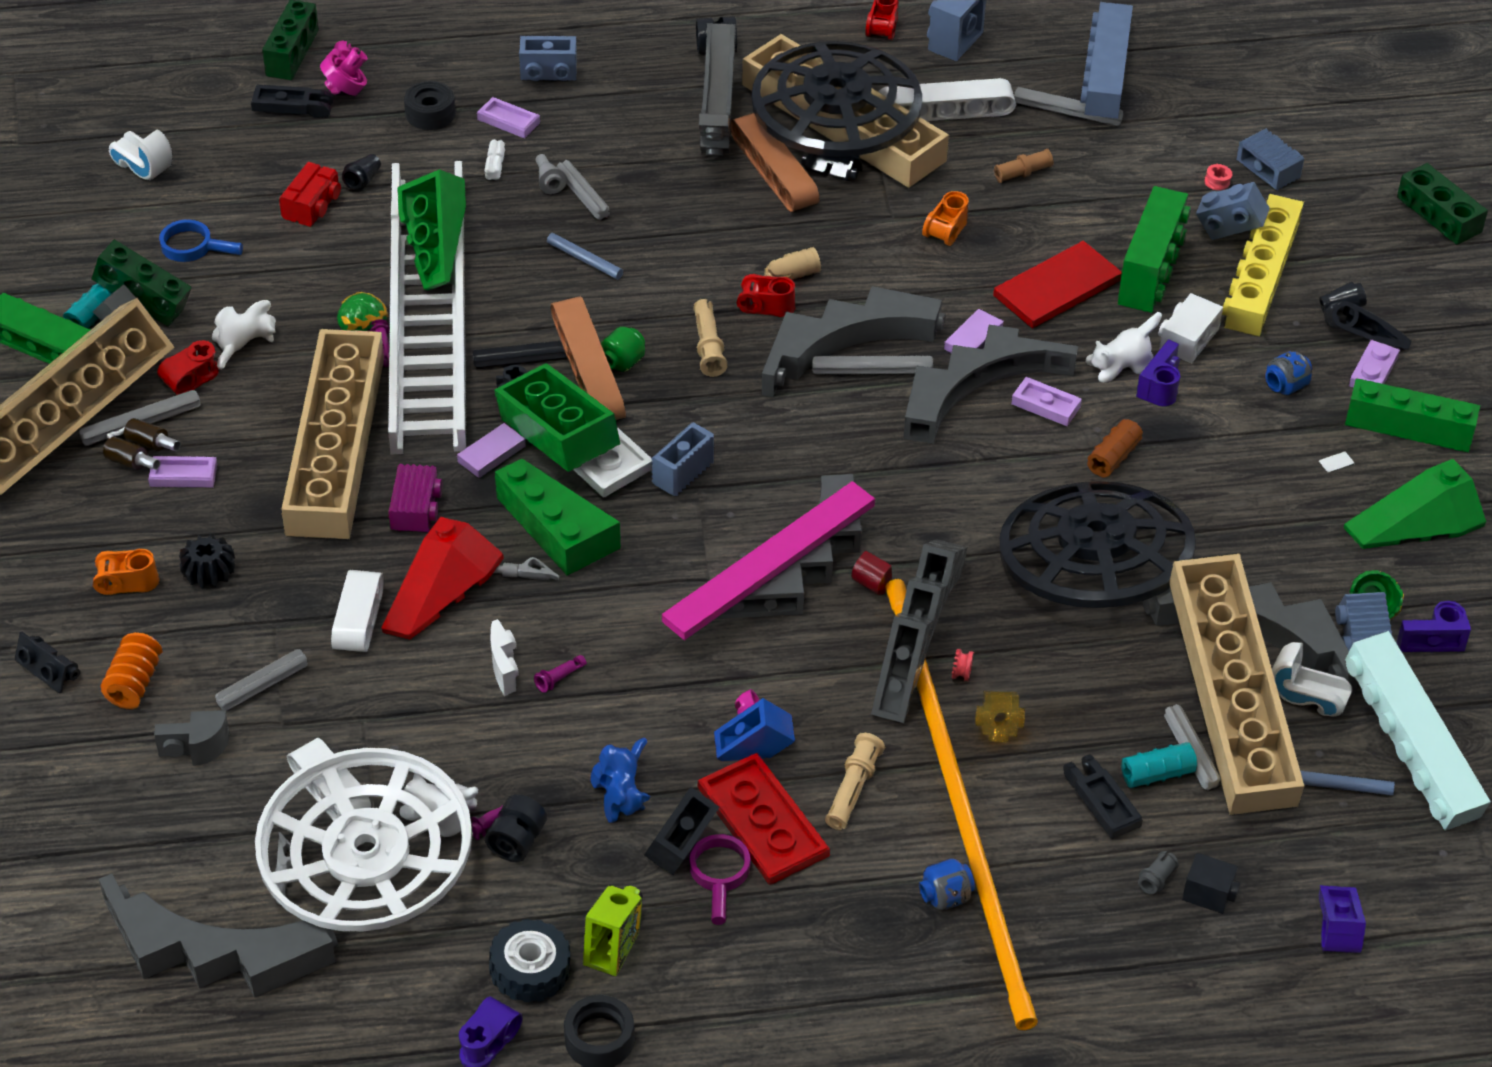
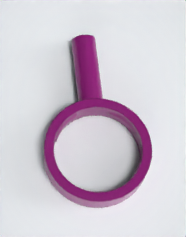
(719, 886)

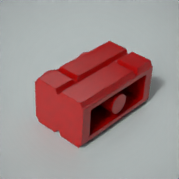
(310, 194)

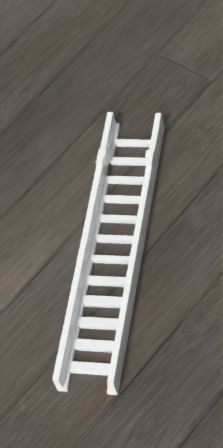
(398, 362)

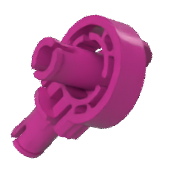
(343, 70)

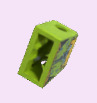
(617, 913)

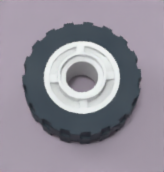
(525, 978)

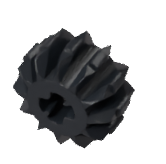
(207, 561)

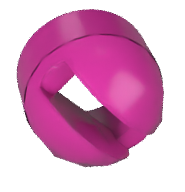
(746, 700)

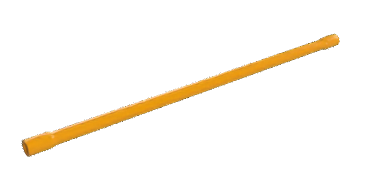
(1018, 998)

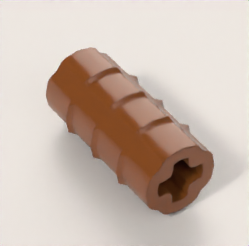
(1114, 448)

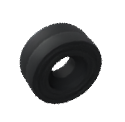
(429, 93)

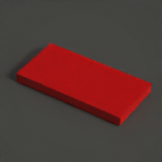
(1057, 284)
(764, 818)

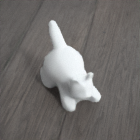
(237, 330)
(1129, 349)
(435, 798)

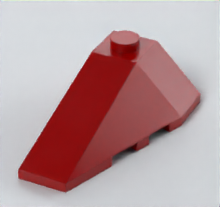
(444, 568)

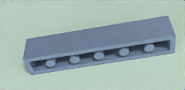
(1106, 60)

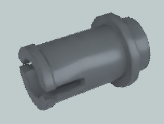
(1153, 878)

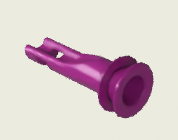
(383, 327)
(545, 680)
(481, 824)

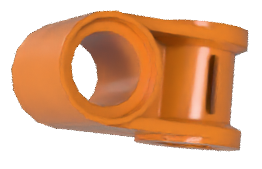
(947, 218)
(126, 570)

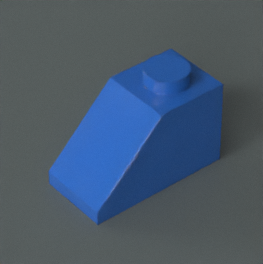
(758, 730)

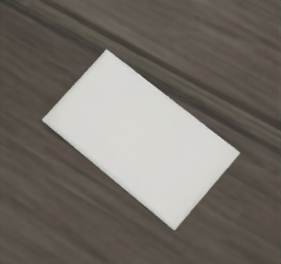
(1336, 461)

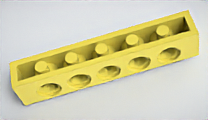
(1263, 267)

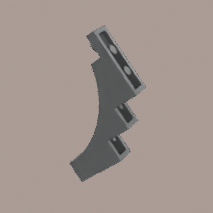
(844, 324)
(785, 591)
(1280, 626)
(914, 627)
(263, 956)

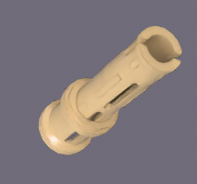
(710, 345)
(858, 769)

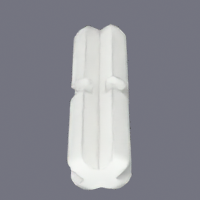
(495, 158)

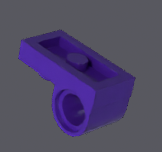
(1161, 378)
(1443, 633)
(1342, 919)

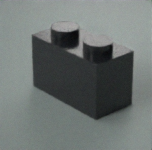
(681, 831)

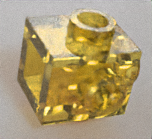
(1000, 702)

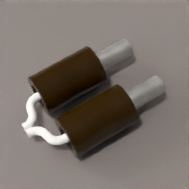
(141, 434)

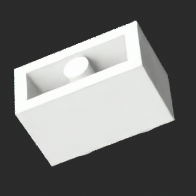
(1191, 326)

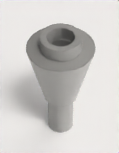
(550, 177)

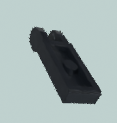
(292, 100)
(1103, 797)

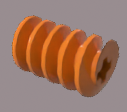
(131, 670)

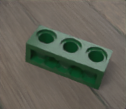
(290, 39)
(1442, 203)
(154, 287)

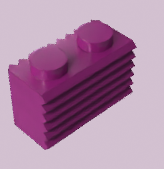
(414, 498)

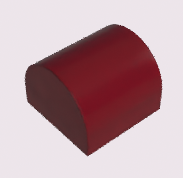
(872, 572)

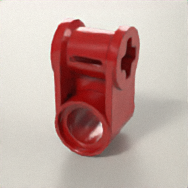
(882, 18)
(769, 295)
(187, 370)

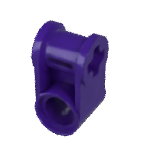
(487, 1032)

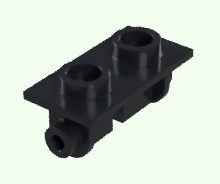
(842, 167)
(44, 663)

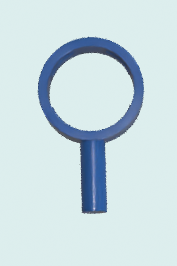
(199, 251)

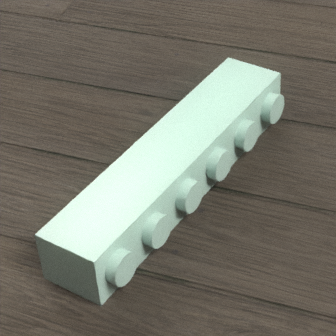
(1416, 731)

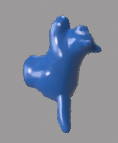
(617, 775)

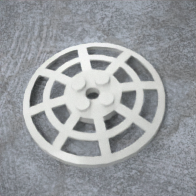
(362, 826)

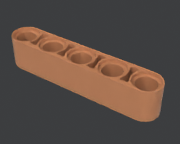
(775, 163)
(586, 354)

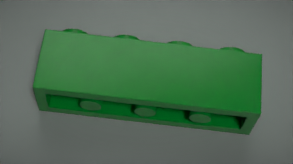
(36, 329)
(1412, 415)

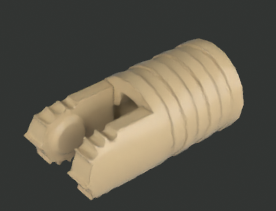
(795, 264)

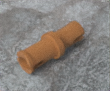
(1023, 165)

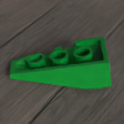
(434, 217)
(1427, 506)

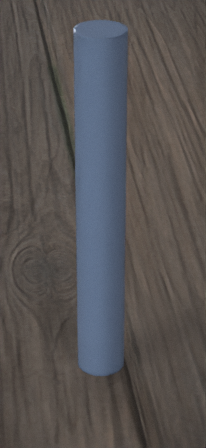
(585, 256)
(1348, 783)

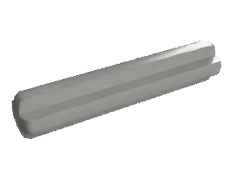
(584, 190)
(261, 680)
(1184, 733)

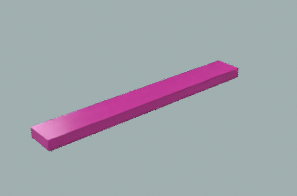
(767, 560)

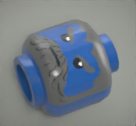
(1288, 372)
(947, 884)

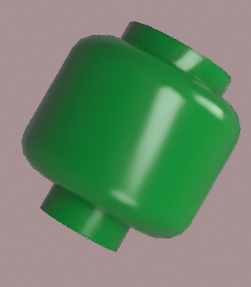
(623, 348)

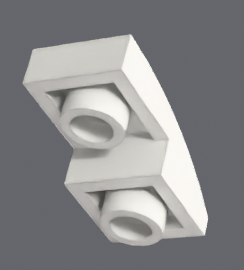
(502, 657)

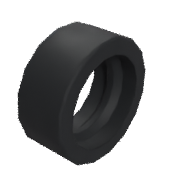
(592, 1008)

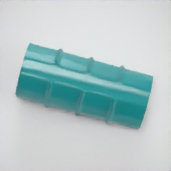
(81, 311)
(1159, 765)

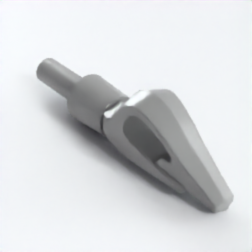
(526, 571)
(282, 861)

